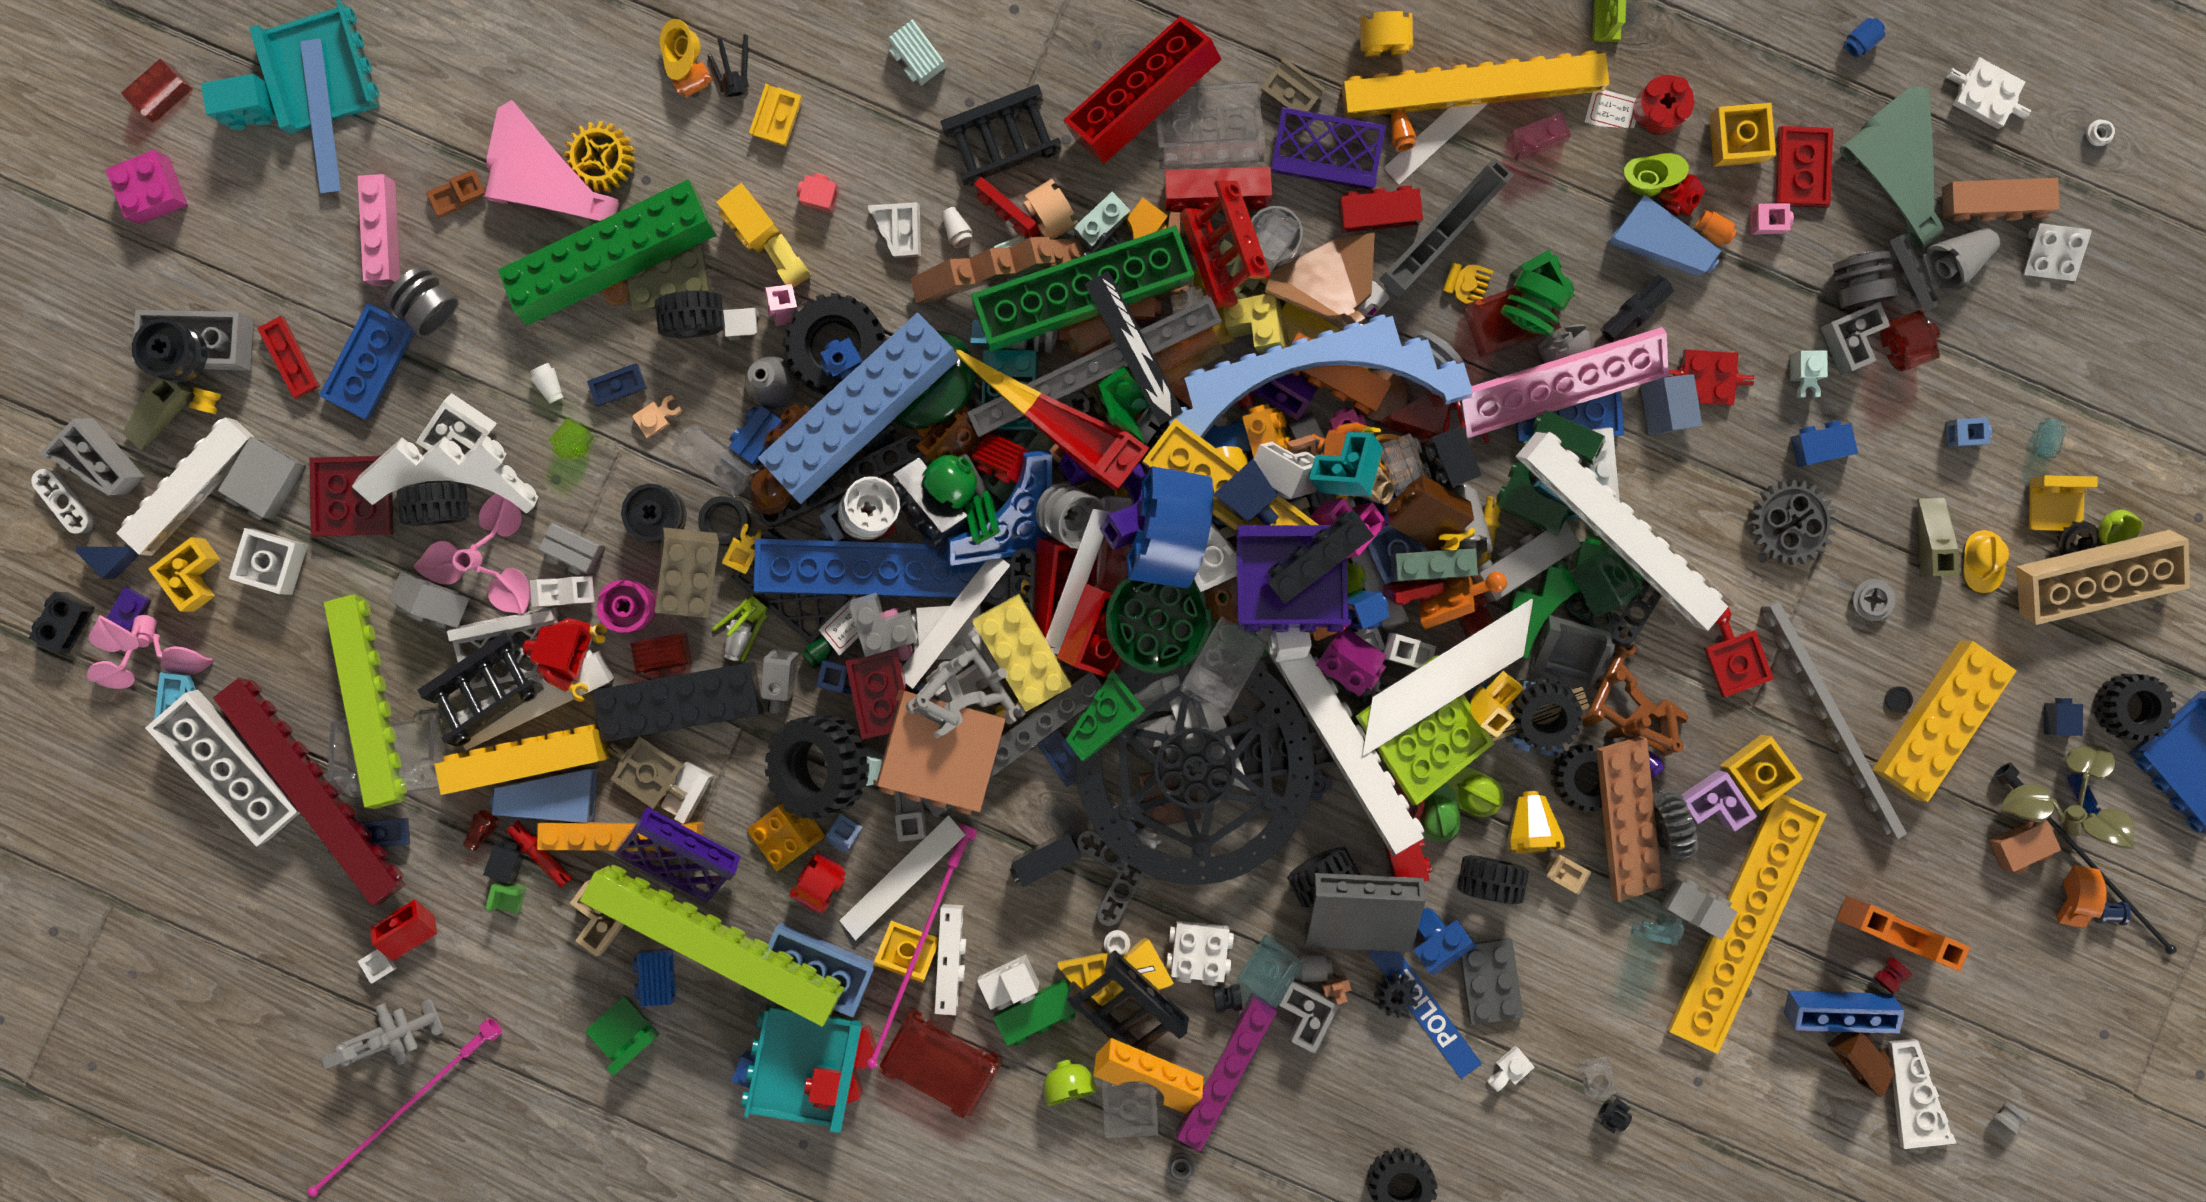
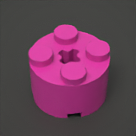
(611, 606)

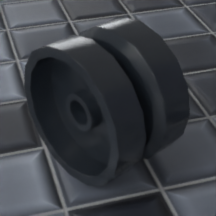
(169, 350)
(638, 510)

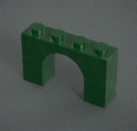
(1521, 498)

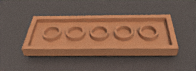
(1629, 818)

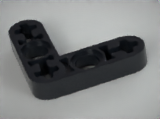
(1615, 621)

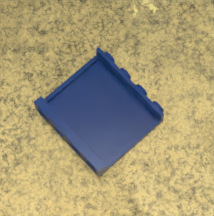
(2179, 761)

